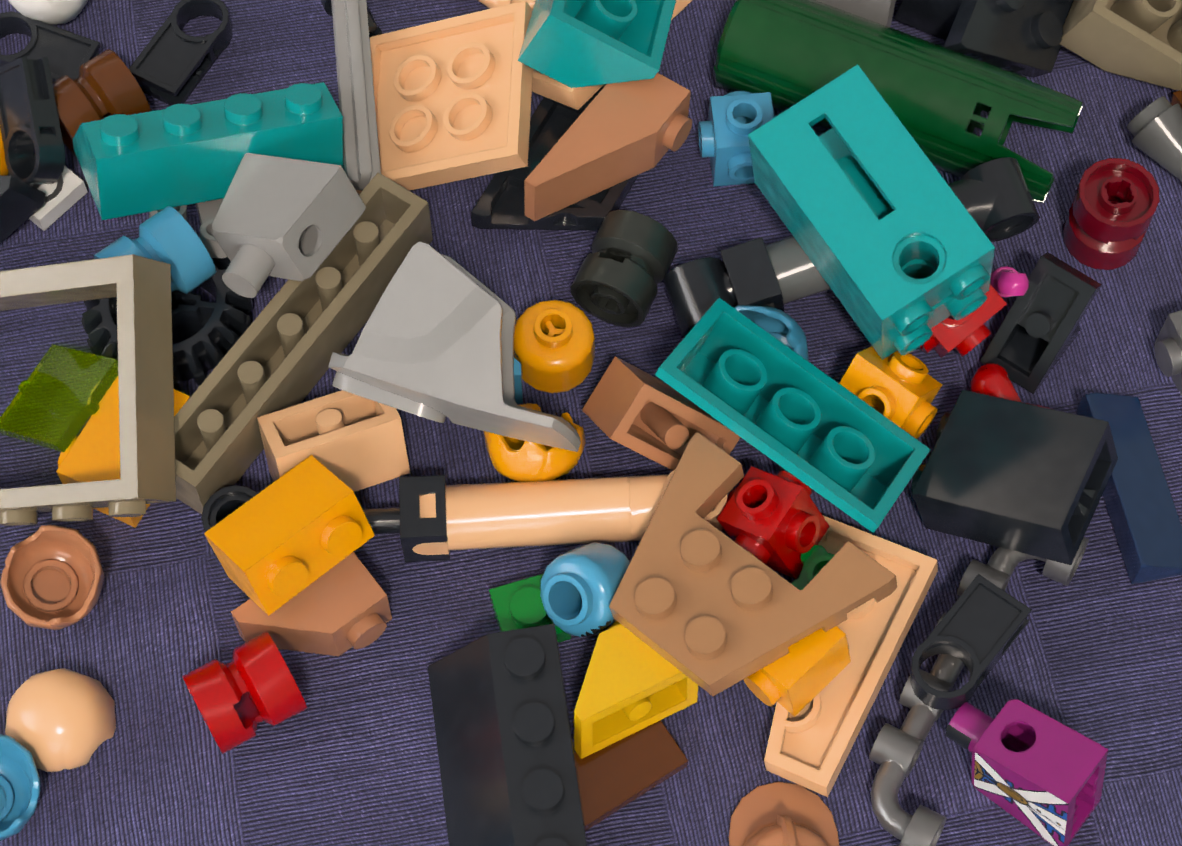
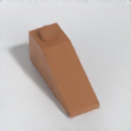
(610, 142)

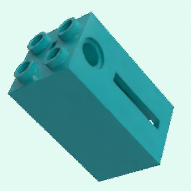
(872, 214)

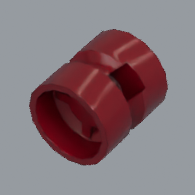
(1110, 213)

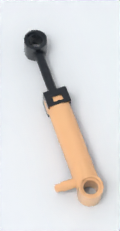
(501, 515)

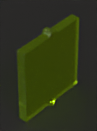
(58, 397)

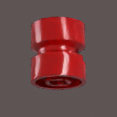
(245, 692)

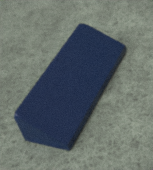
(1137, 491)

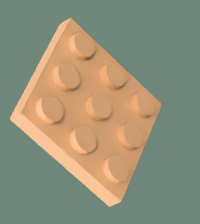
(453, 97)

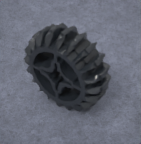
(199, 328)

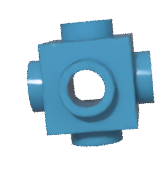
(726, 134)

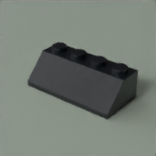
(507, 742)

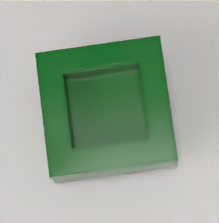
(520, 606)

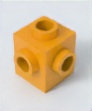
(894, 388)

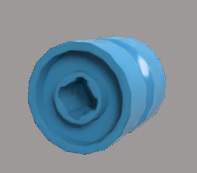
(172, 241)

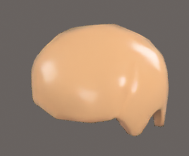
(61, 718)

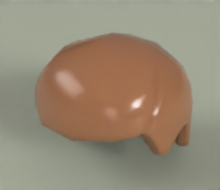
(52, 578)

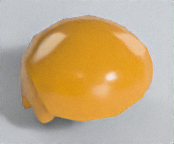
(532, 461)

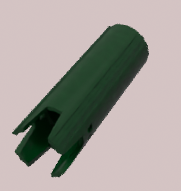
(931, 89)

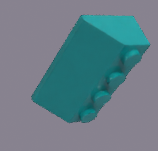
(597, 40)
(195, 149)
(794, 414)

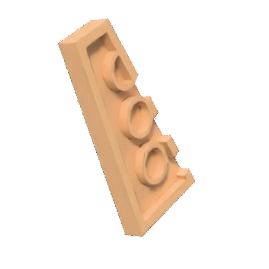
(820, 737)

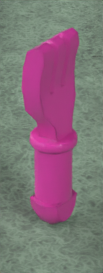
(1009, 282)

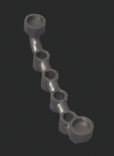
(899, 749)

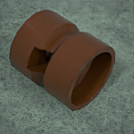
(101, 90)

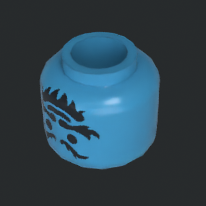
(581, 587)

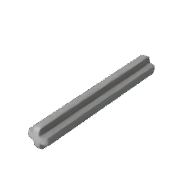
(356, 91)

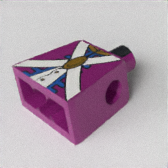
(1032, 767)

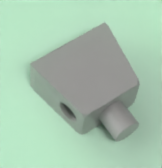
(282, 219)

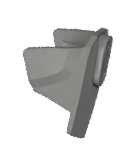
(445, 350)

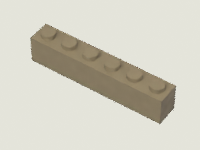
(293, 343)

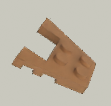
(712, 601)

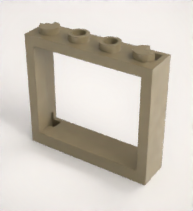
(143, 385)

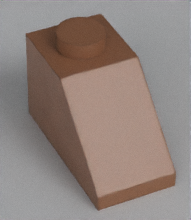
(651, 415)
(325, 618)

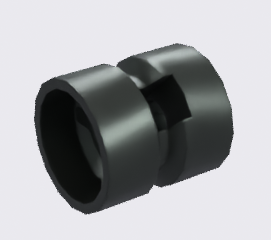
(624, 268)

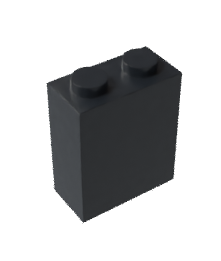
(1015, 476)

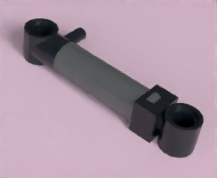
(784, 273)

